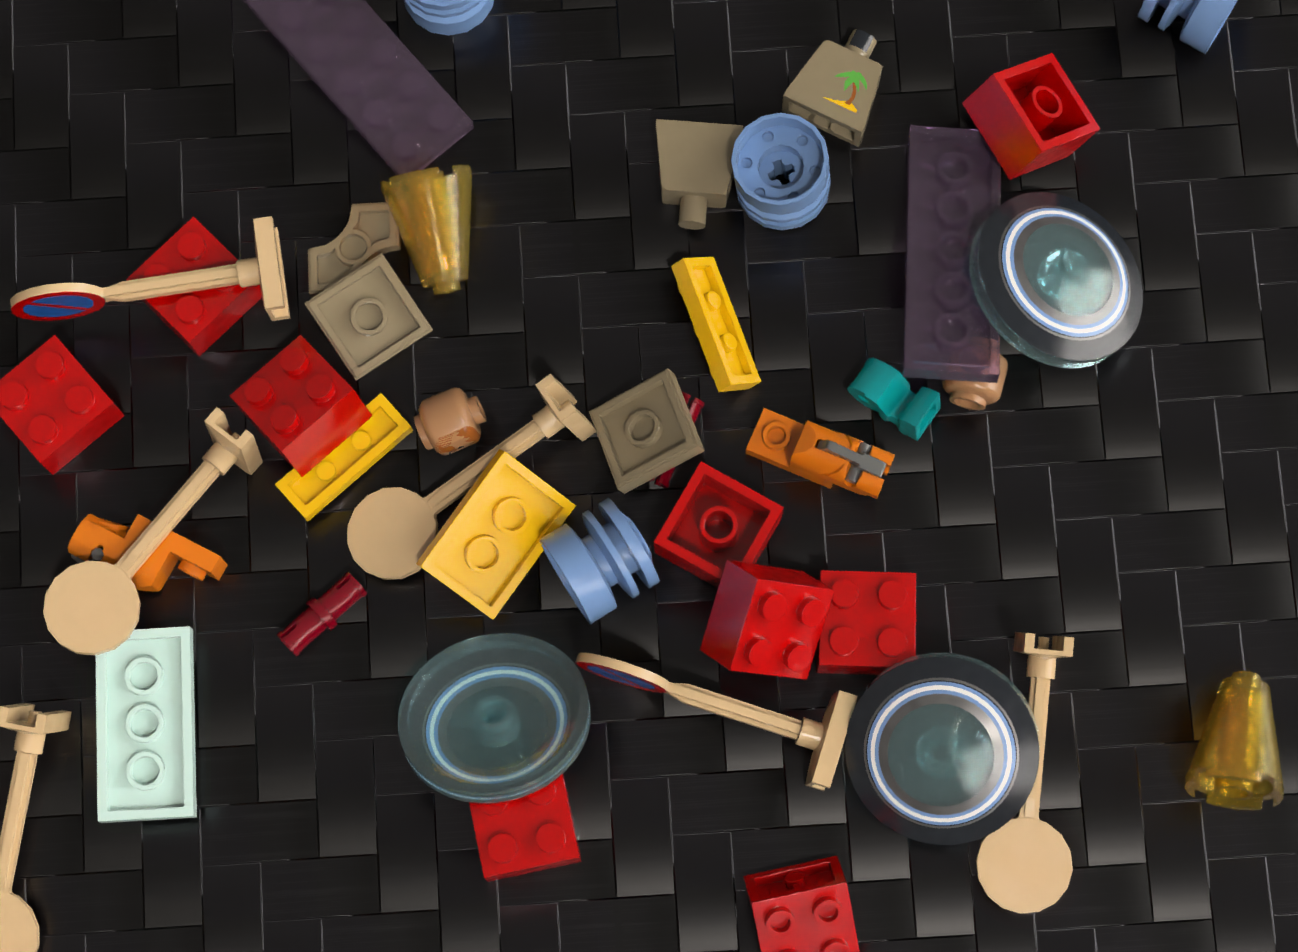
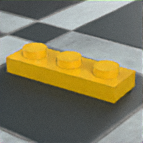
(715, 324)
(347, 461)

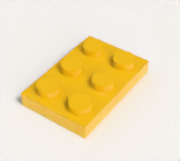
(495, 534)

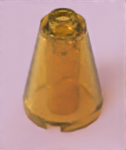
(434, 223)
(1238, 747)

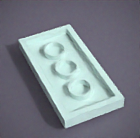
(146, 727)

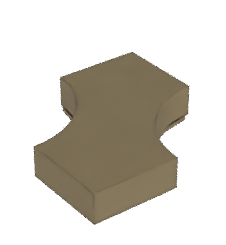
(366, 235)

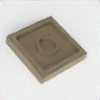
(368, 317)
(646, 431)

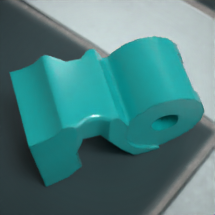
(889, 393)

